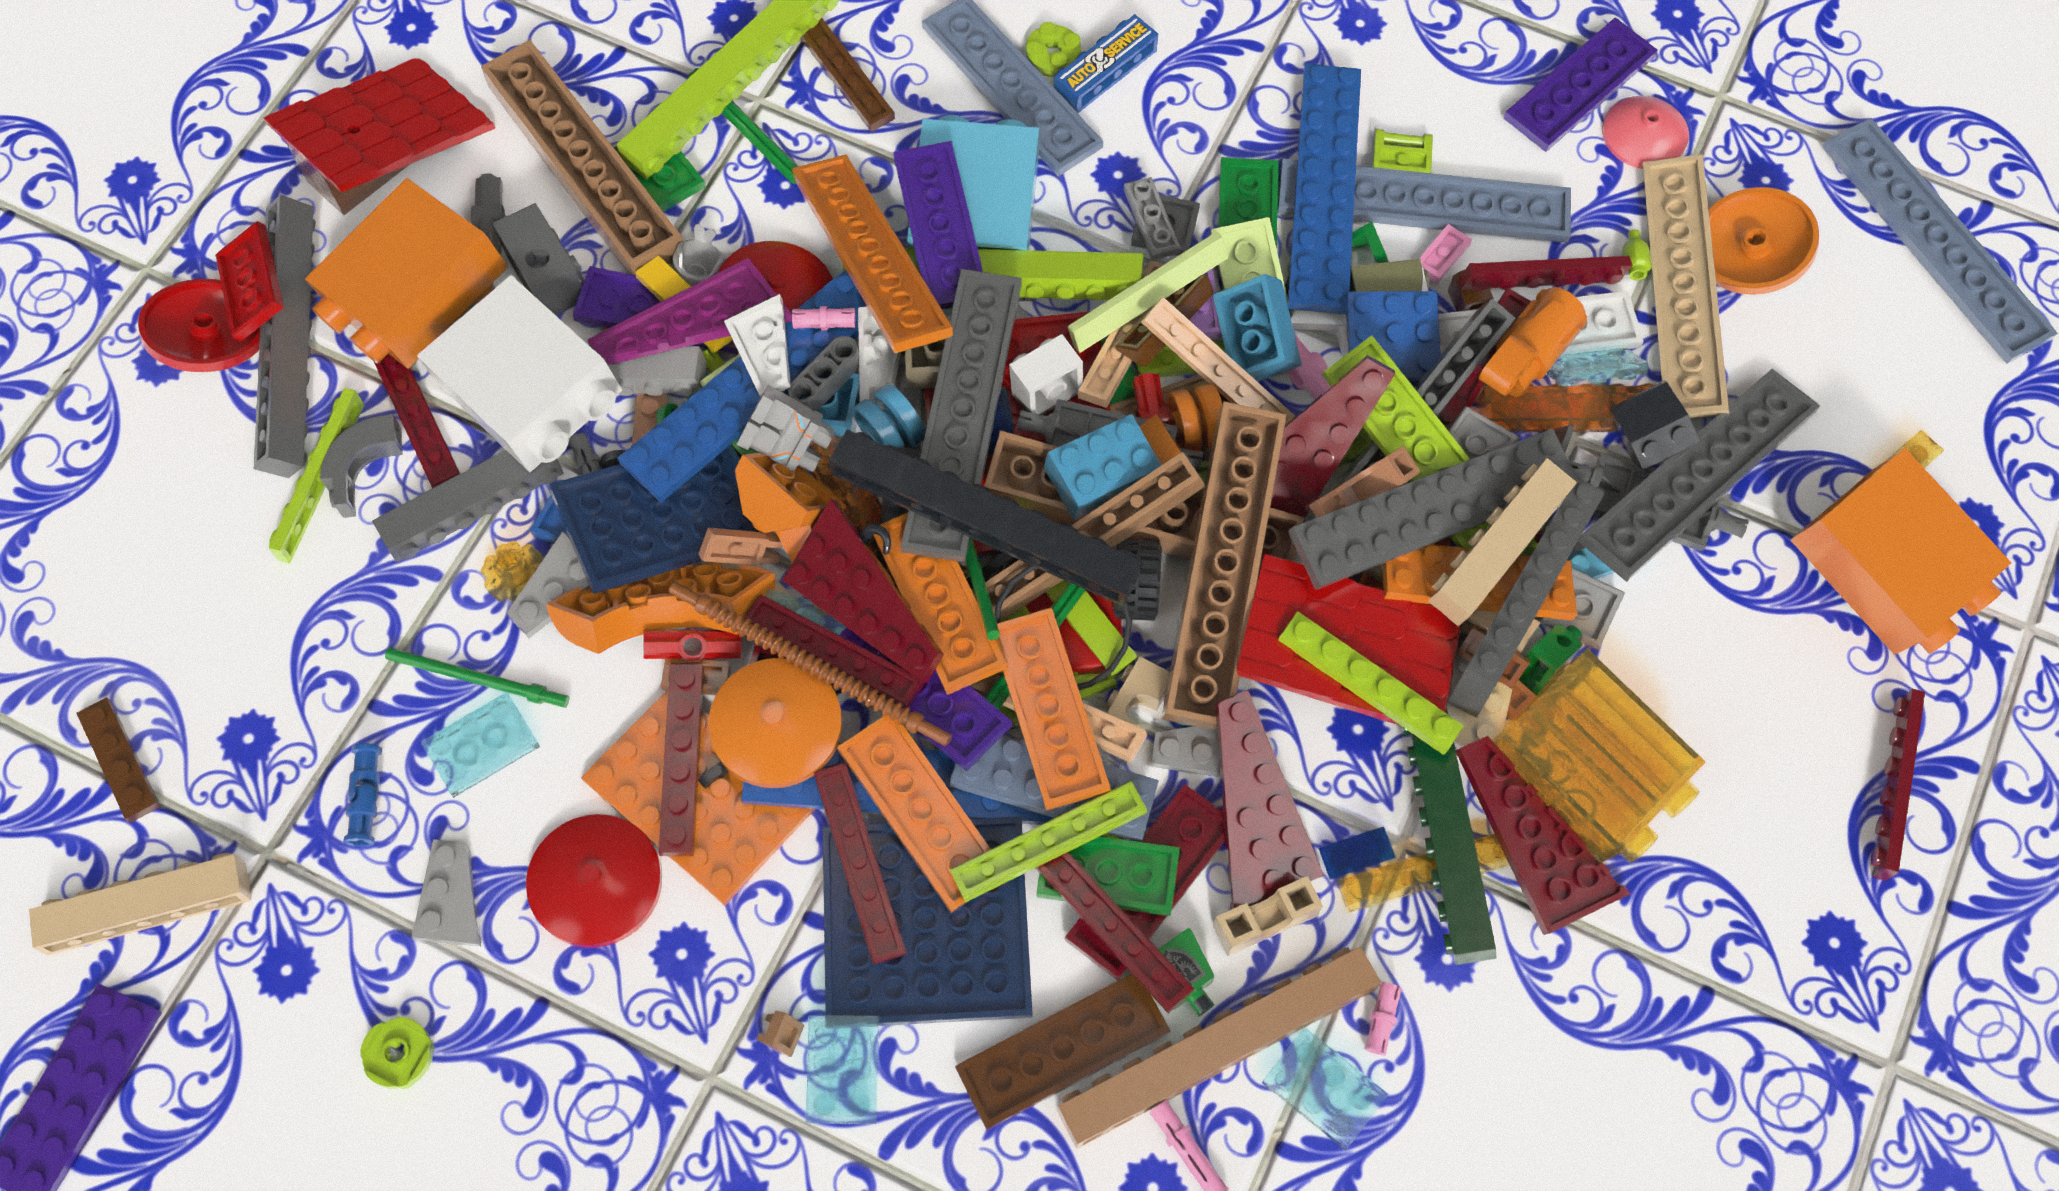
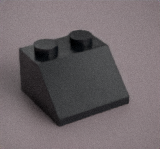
(1654, 425)

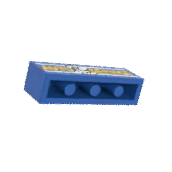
(1106, 62)

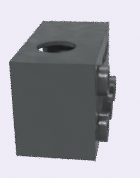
(530, 241)

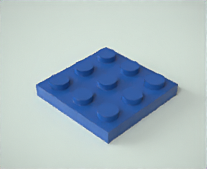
(1401, 324)

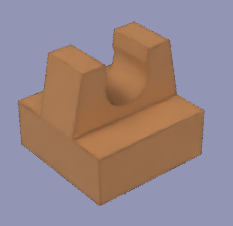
(782, 1033)

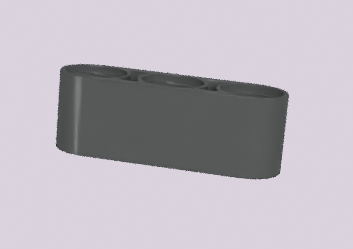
(826, 363)

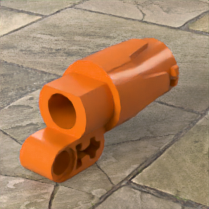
(1534, 341)

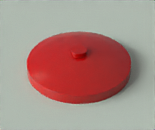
(786, 268)
(191, 329)
(594, 881)

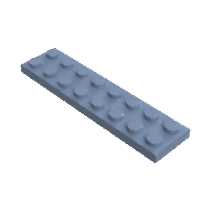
(1012, 83)

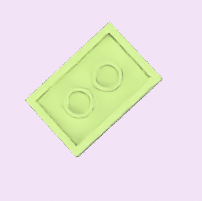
(1249, 252)

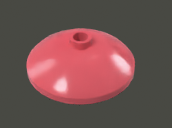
(1644, 130)

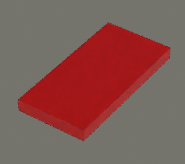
(249, 281)

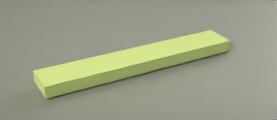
(1147, 292)

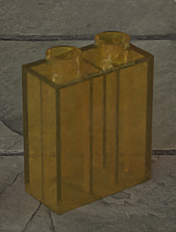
(1601, 758)

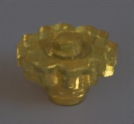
(510, 570)

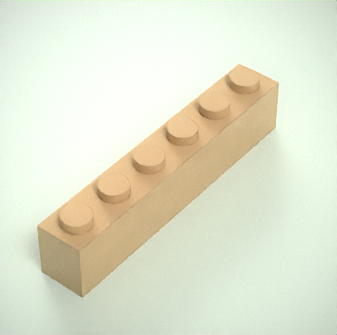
(1502, 541)
(139, 904)

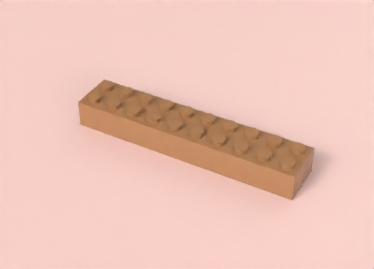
(581, 158)
(1020, 474)
(1223, 563)

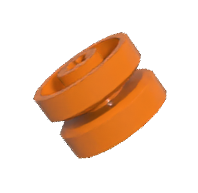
(1195, 416)

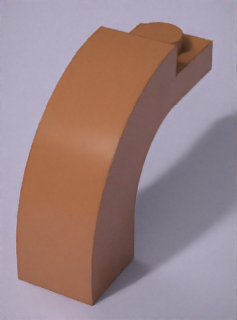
(1376, 479)

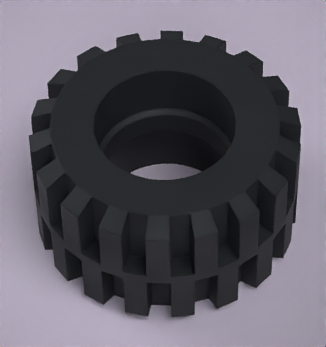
(1144, 597)

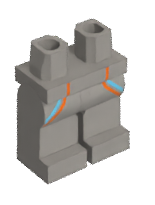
(784, 431)

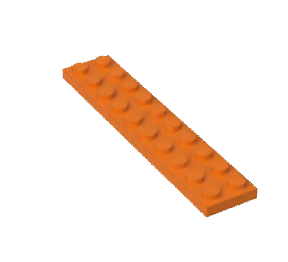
(872, 254)

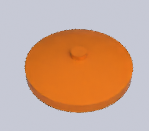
(1762, 240)
(774, 724)

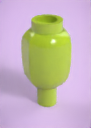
(1639, 255)

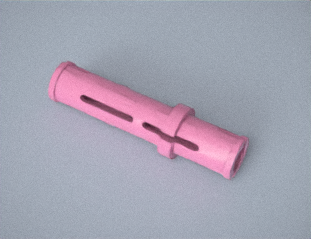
(1187, 1148)

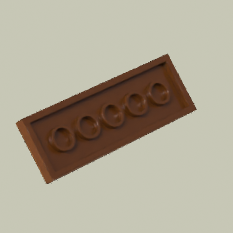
(1061, 1050)

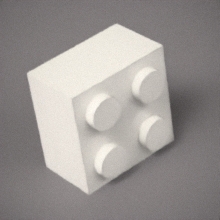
(1046, 375)

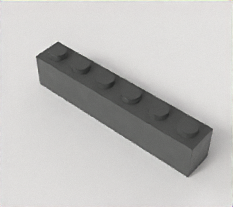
(460, 503)

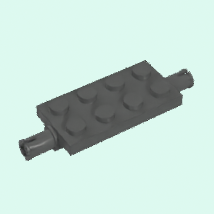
(1077, 420)
(1620, 478)

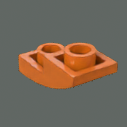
(1160, 439)

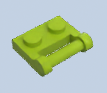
(1402, 157)

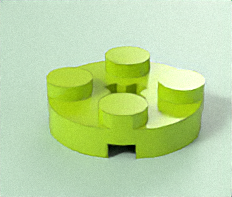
(1048, 37)
(404, 1071)

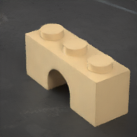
(1143, 685)
(1283, 910)

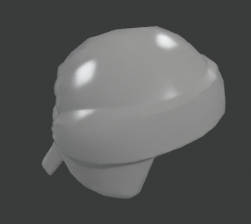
(697, 257)

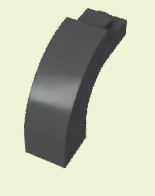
(352, 451)

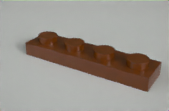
(118, 760)

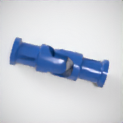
(363, 797)

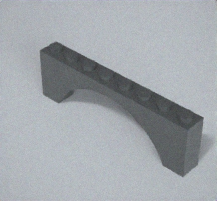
(1525, 598)

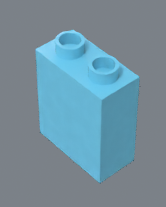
(996, 175)

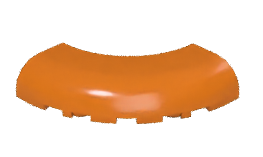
(625, 611)

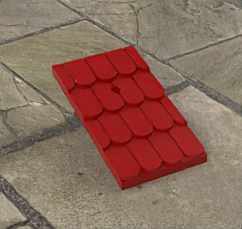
(374, 129)
(1398, 636)

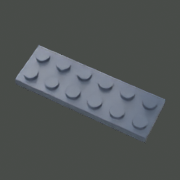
(1008, 777)

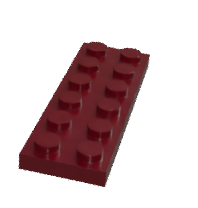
(1185, 823)

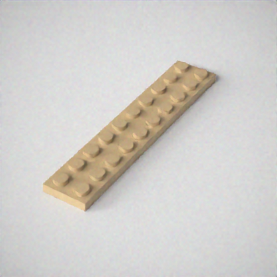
(1685, 284)

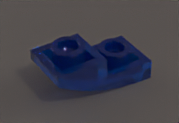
(1357, 853)

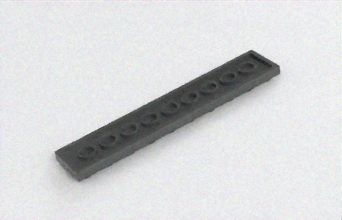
(966, 399)
(1698, 475)
(1418, 511)

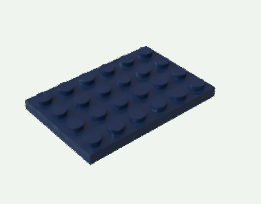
(630, 535)

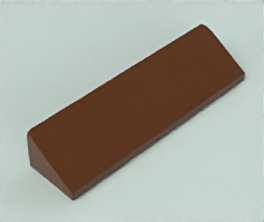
(1141, 344)

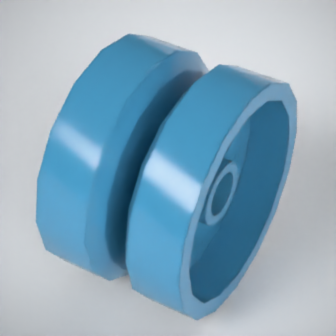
(889, 419)

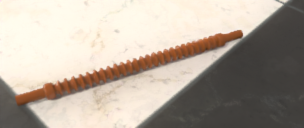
(913, 721)

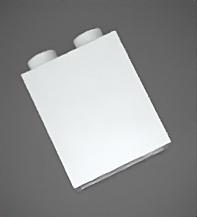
(521, 374)

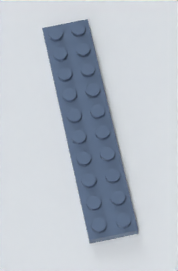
(1460, 201)
(1940, 241)

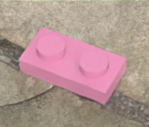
(1444, 253)

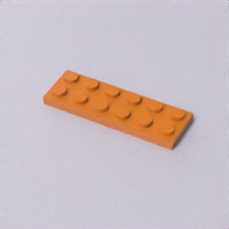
(1415, 573)
(946, 608)
(1050, 710)
(914, 803)

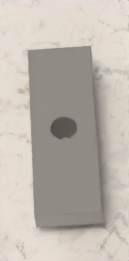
(1151, 218)

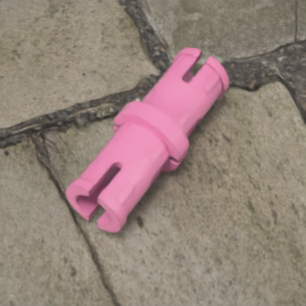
(823, 318)
(1383, 1018)

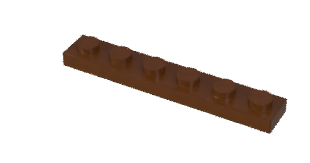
(848, 76)

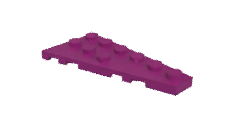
(687, 317)

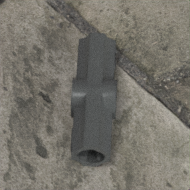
(488, 206)

